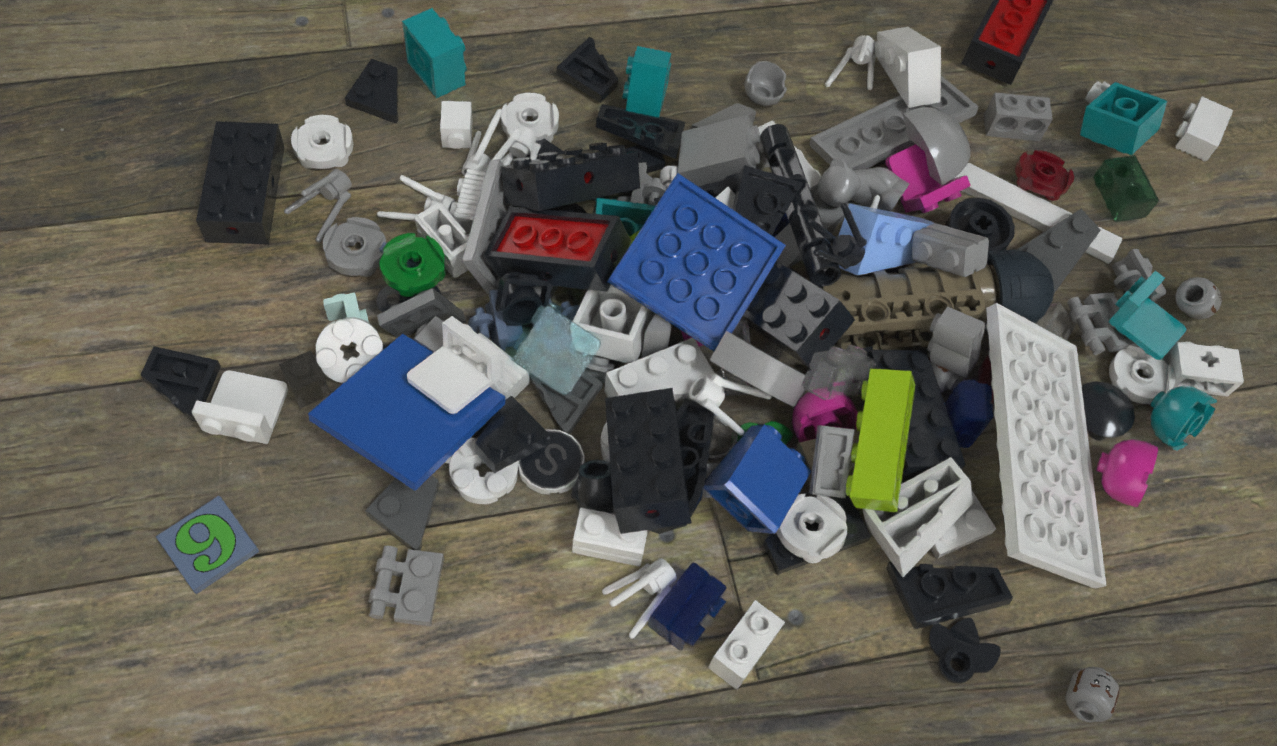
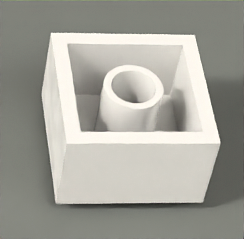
(616, 321)

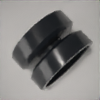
(983, 219)

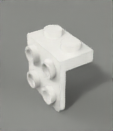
(458, 369)
(242, 407)

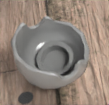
(765, 83)

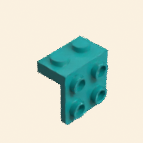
(1145, 320)

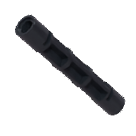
(785, 163)

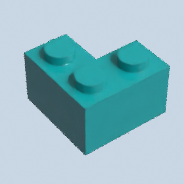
(647, 81)

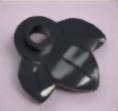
(964, 647)

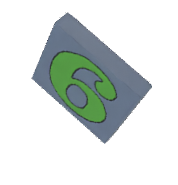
(207, 544)

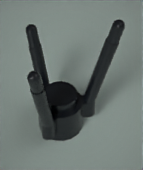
(846, 248)

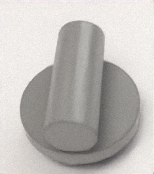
(599, 367)

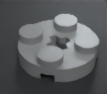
(354, 262)

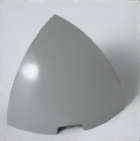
(941, 139)

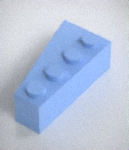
(887, 237)

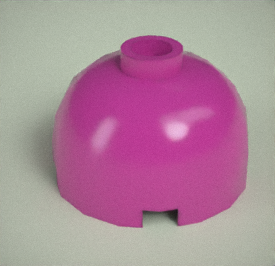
(814, 411)
(1127, 470)

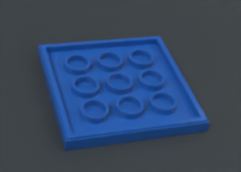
(696, 263)
(397, 423)

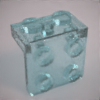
(555, 348)

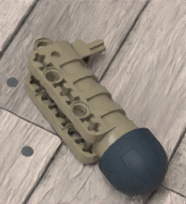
(911, 298)

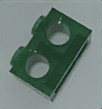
(1125, 188)

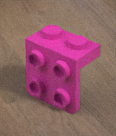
(923, 190)

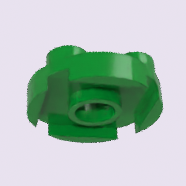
(417, 279)

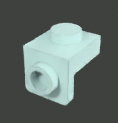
(343, 306)

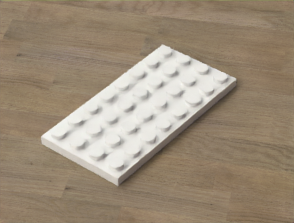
(1043, 450)

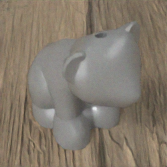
(842, 184)

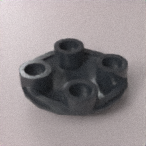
(1106, 410)

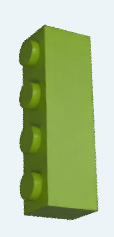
(882, 440)

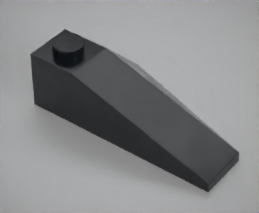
(696, 432)

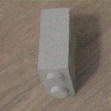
(718, 150)

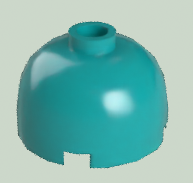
(1180, 414)

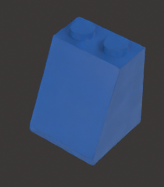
(758, 479)

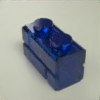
(970, 410)
(687, 607)

